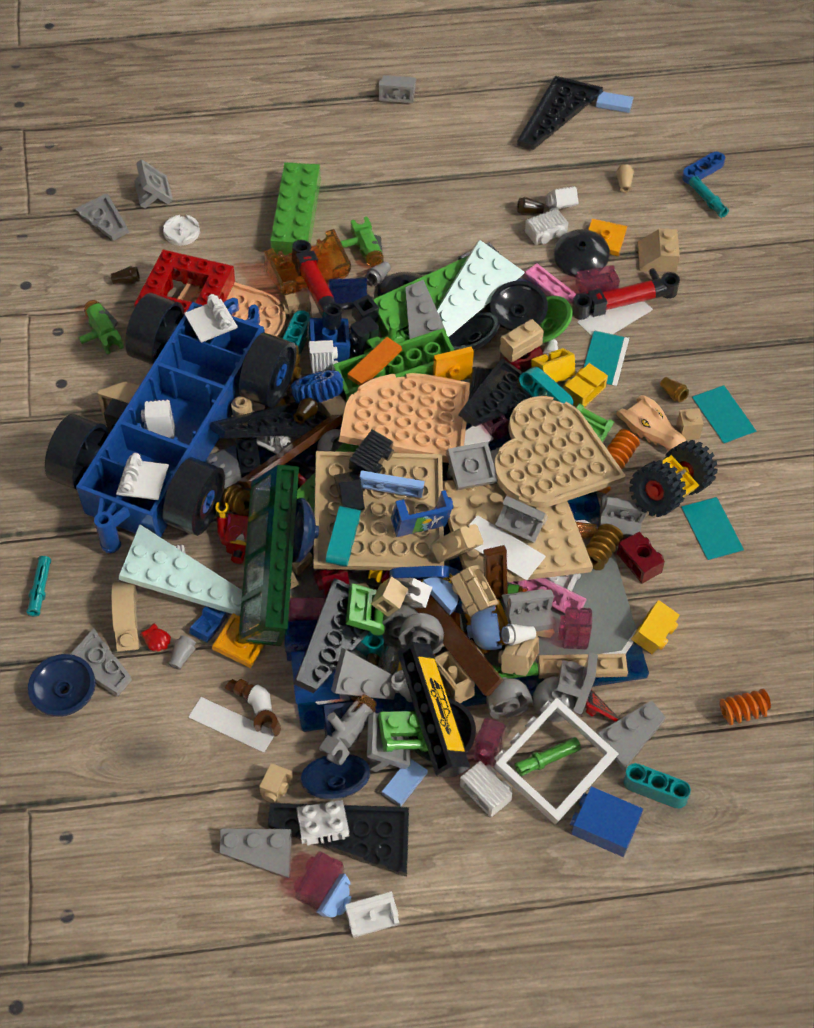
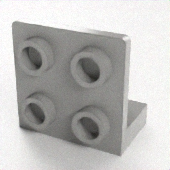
(397, 89)

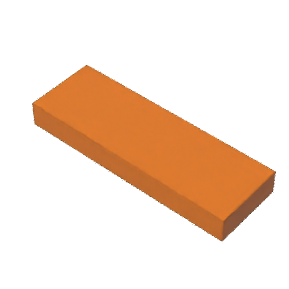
(374, 361)

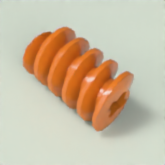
(623, 447)
(745, 705)

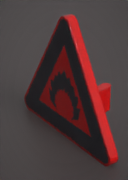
(595, 704)

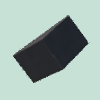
(350, 490)

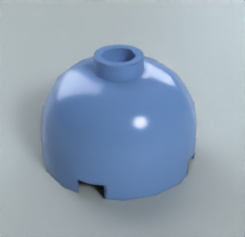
(485, 629)

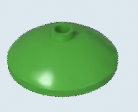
(557, 318)

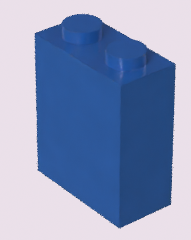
(606, 821)

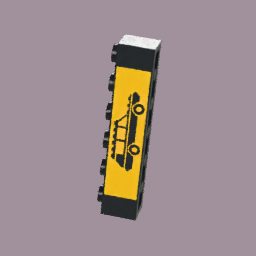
(433, 710)

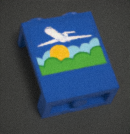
(409, 524)

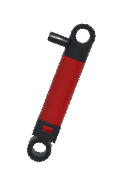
(307, 266)
(598, 302)

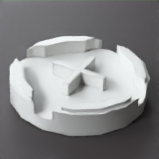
(181, 230)

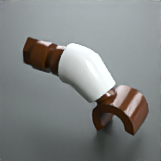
(260, 701)

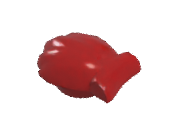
(156, 638)

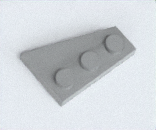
(104, 216)
(421, 311)
(229, 462)
(361, 677)
(259, 847)

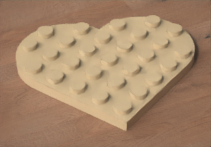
(552, 455)

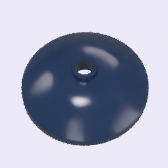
(305, 530)
(55, 676)
(335, 781)

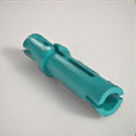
(712, 200)
(37, 593)

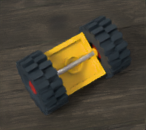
(665, 483)

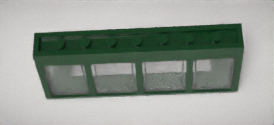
(269, 557)

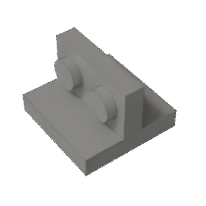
(151, 185)
(471, 466)
(621, 514)
(521, 519)
(530, 609)
(578, 680)
(375, 752)

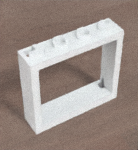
(518, 741)

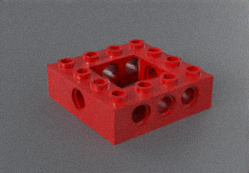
(210, 275)

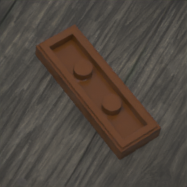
(496, 569)

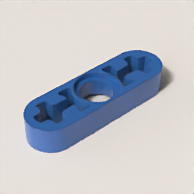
(712, 161)
(420, 572)

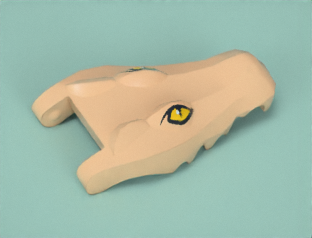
(649, 421)

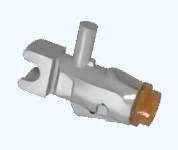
(347, 729)

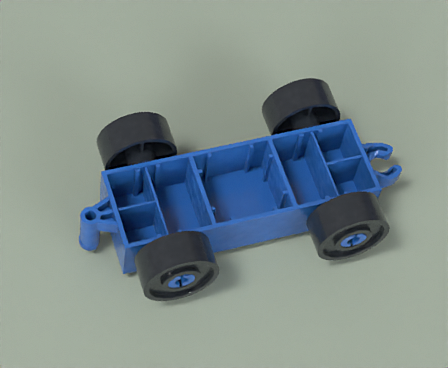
(200, 387)

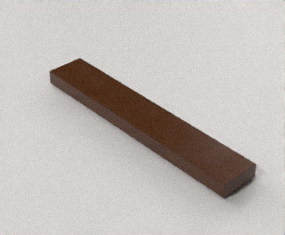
(293, 449)
(463, 649)

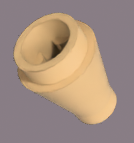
(625, 177)

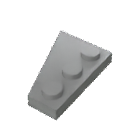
(106, 668)
(632, 732)

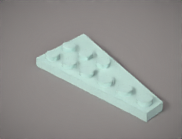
(474, 286)
(168, 570)

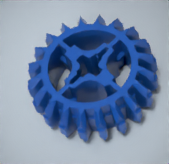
(318, 386)

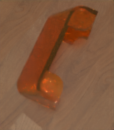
(331, 261)

